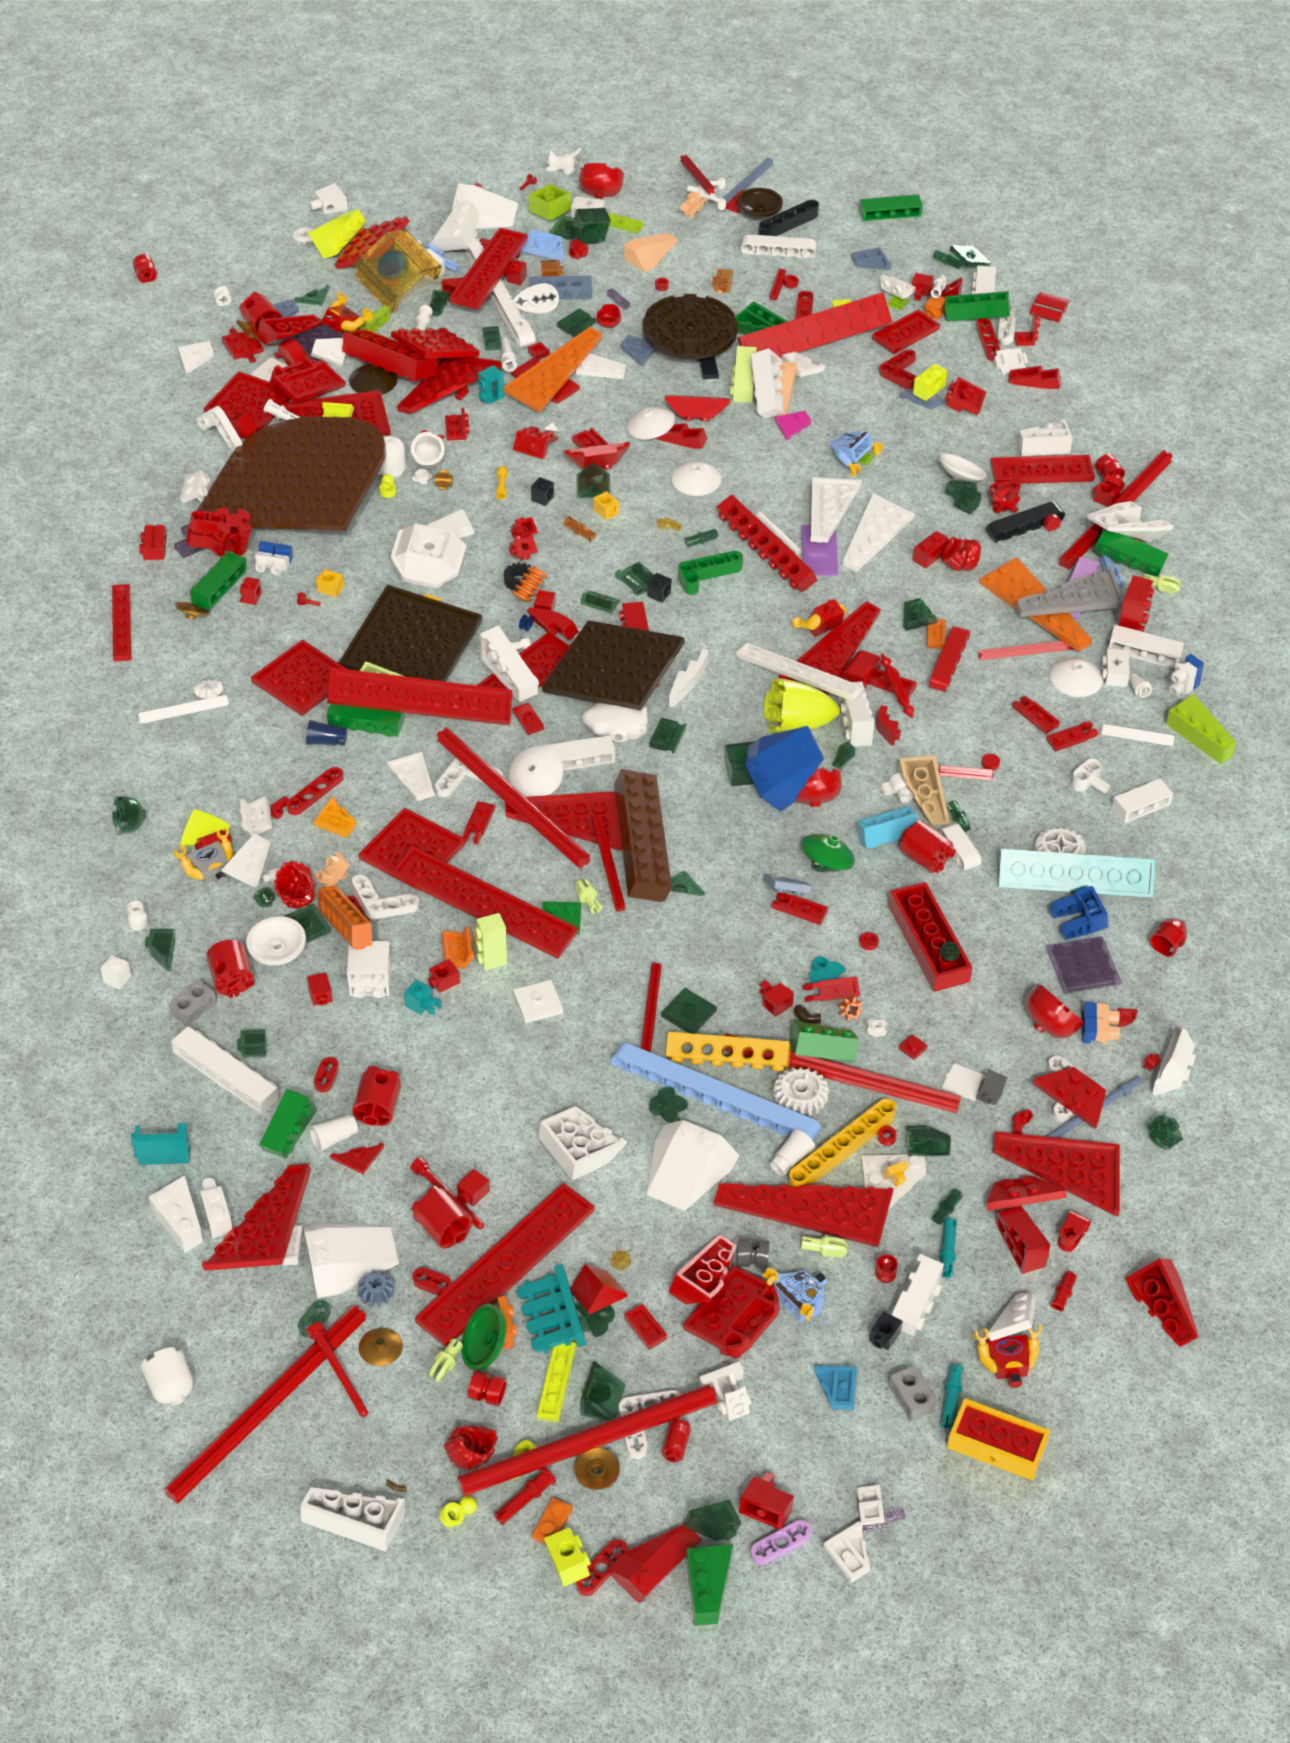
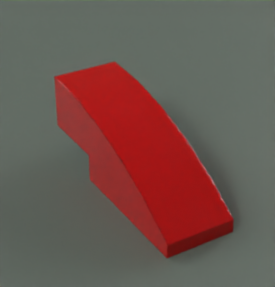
(1036, 377)
(683, 436)
(554, 622)

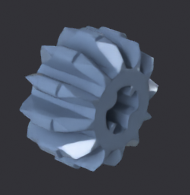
(376, 1288)

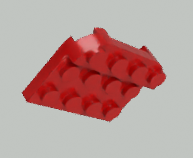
(306, 379)
(735, 1314)

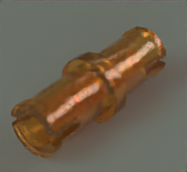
(579, 529)

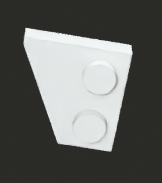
(329, 350)
(849, 1552)

